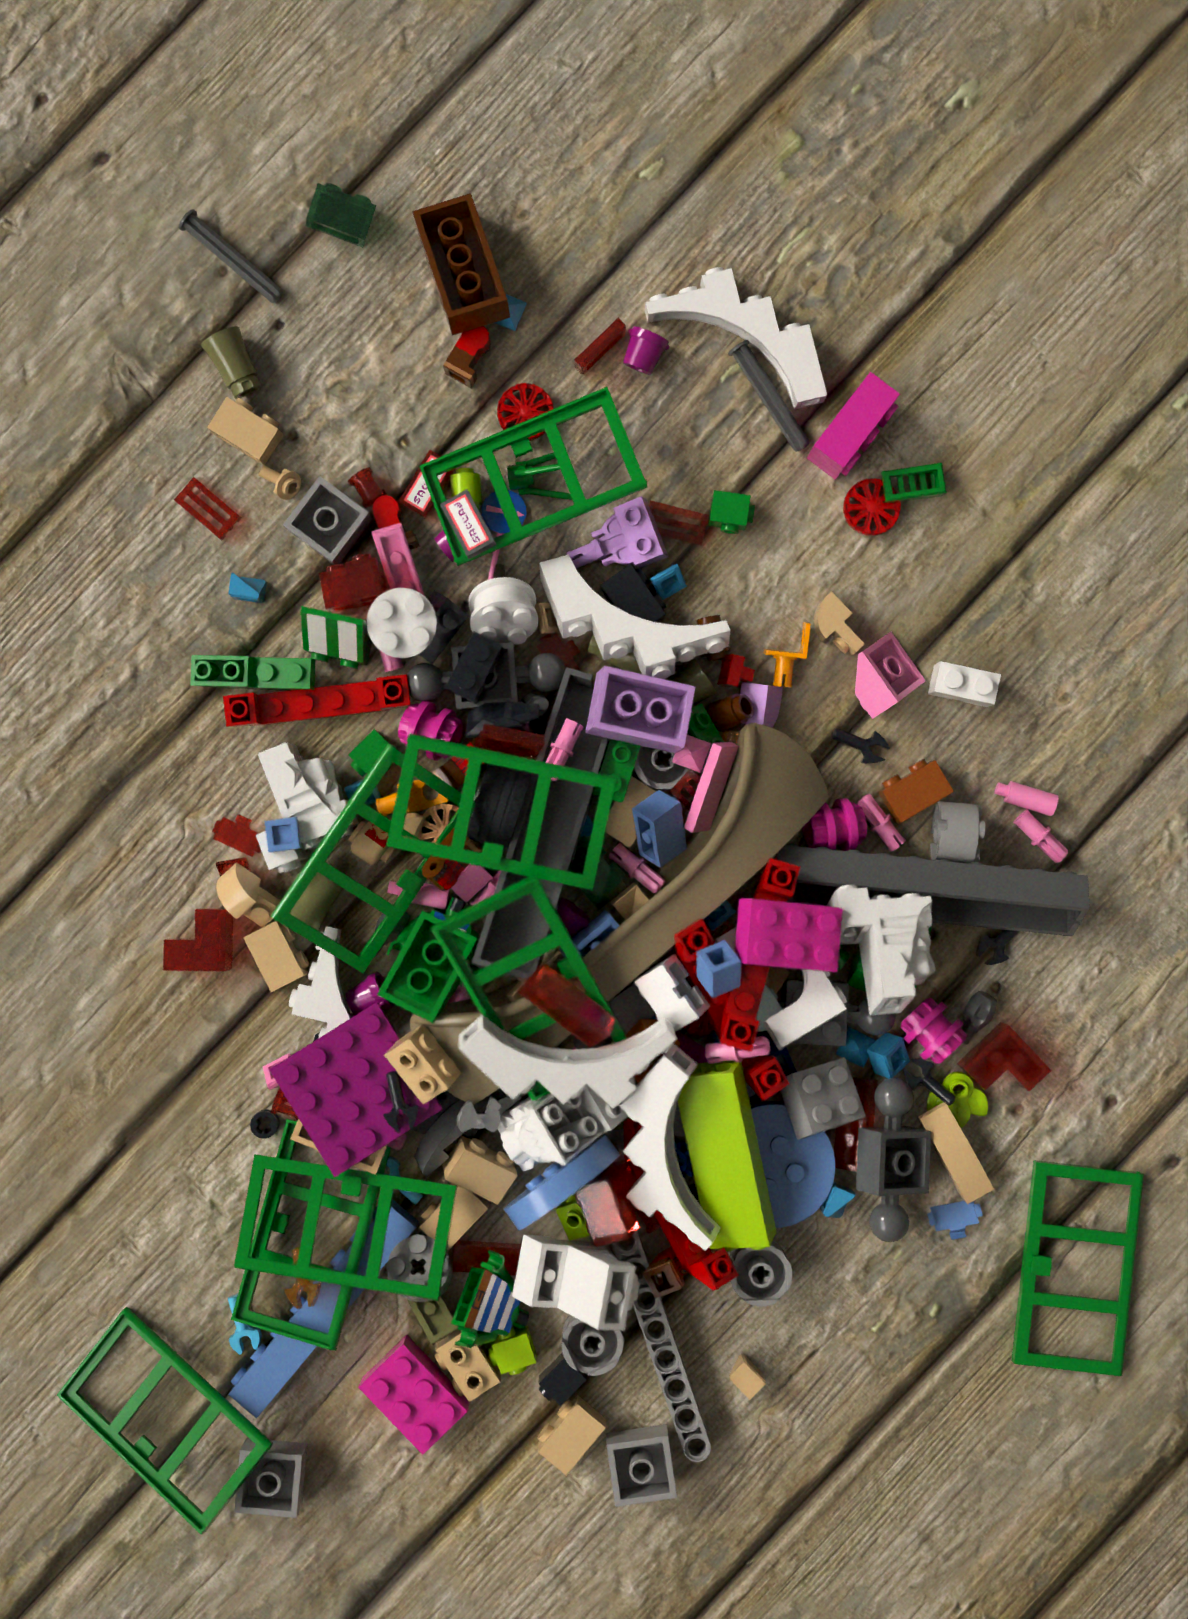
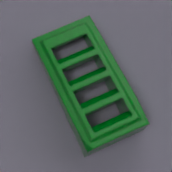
(937, 482)

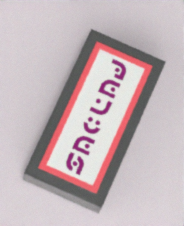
(468, 524)

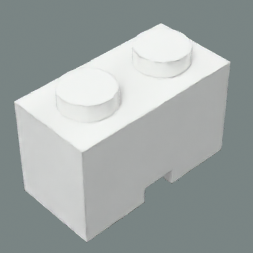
(964, 684)
(670, 993)

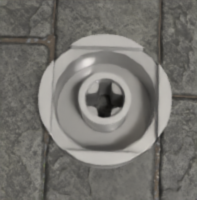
(657, 776)
(956, 832)
(410, 1253)
(774, 1279)
(584, 1354)

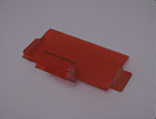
(554, 645)
(237, 835)

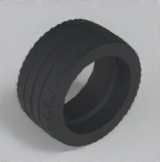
(498, 805)

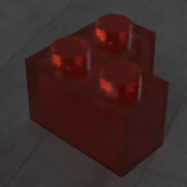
(352, 586)
(208, 950)
(1001, 1052)
(605, 1204)

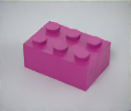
(854, 427)
(788, 934)
(414, 1394)

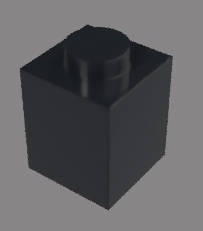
(560, 1380)

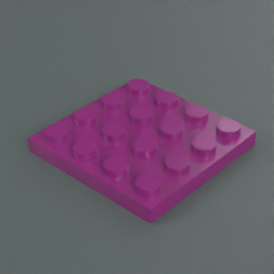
(343, 1089)

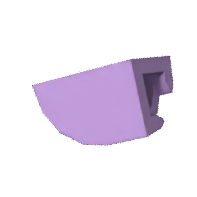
(765, 702)

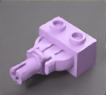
(629, 538)

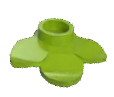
(968, 1100)

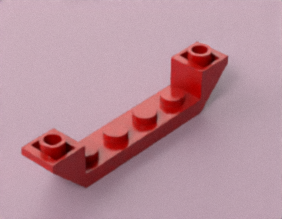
(322, 702)
(742, 1003)
(760, 1072)
(709, 1267)

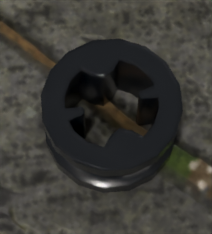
(255, 1122)

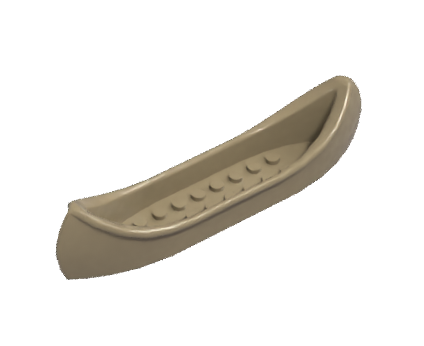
(762, 807)

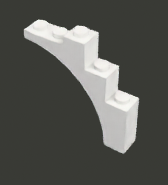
(718, 304)
(619, 633)
(325, 996)
(564, 1072)
(653, 1150)

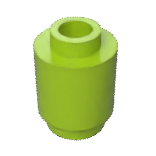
(467, 479)

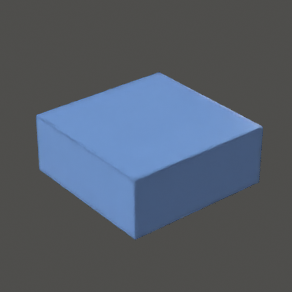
(283, 834)

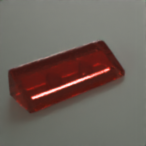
(567, 1005)
(847, 1135)
(473, 1253)

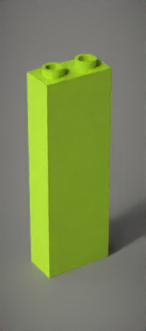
(726, 1156)

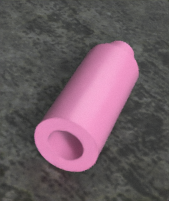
(1028, 797)
(428, 895)

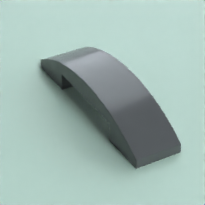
(444, 1131)

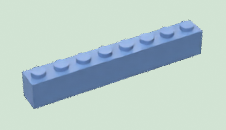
(284, 1355)

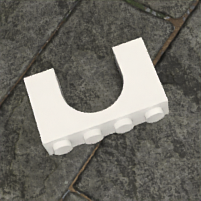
(814, 1008)

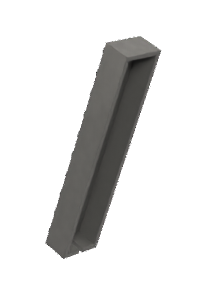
(561, 829)
(959, 891)

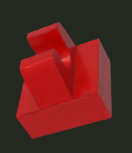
(733, 671)

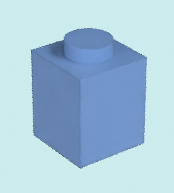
(718, 968)

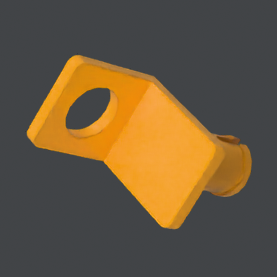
(785, 659)
(416, 802)

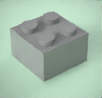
(328, 521)
(822, 1098)
(641, 1465)
(276, 1482)

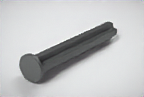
(230, 256)
(769, 396)

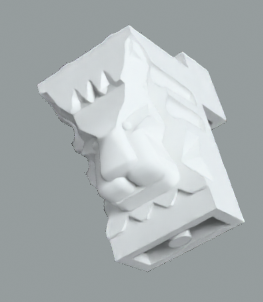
(302, 791)
(891, 943)
(555, 1131)
(577, 1280)

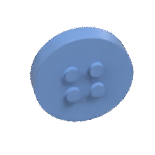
(795, 1170)
(560, 1182)

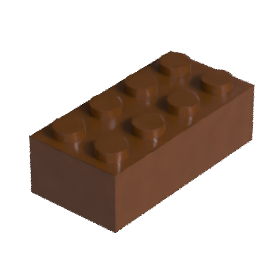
(461, 264)

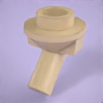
(287, 482)

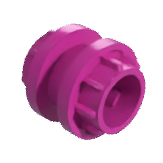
(424, 721)
(840, 826)
(933, 1031)

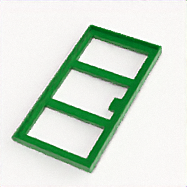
(517, 437)
(492, 852)
(408, 881)
(570, 966)
(351, 1186)
(275, 1221)
(1036, 1264)
(137, 1455)

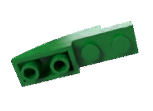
(252, 672)

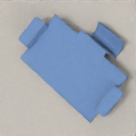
(955, 1217)

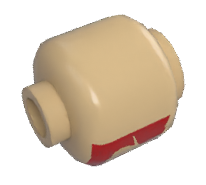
(370, 843)

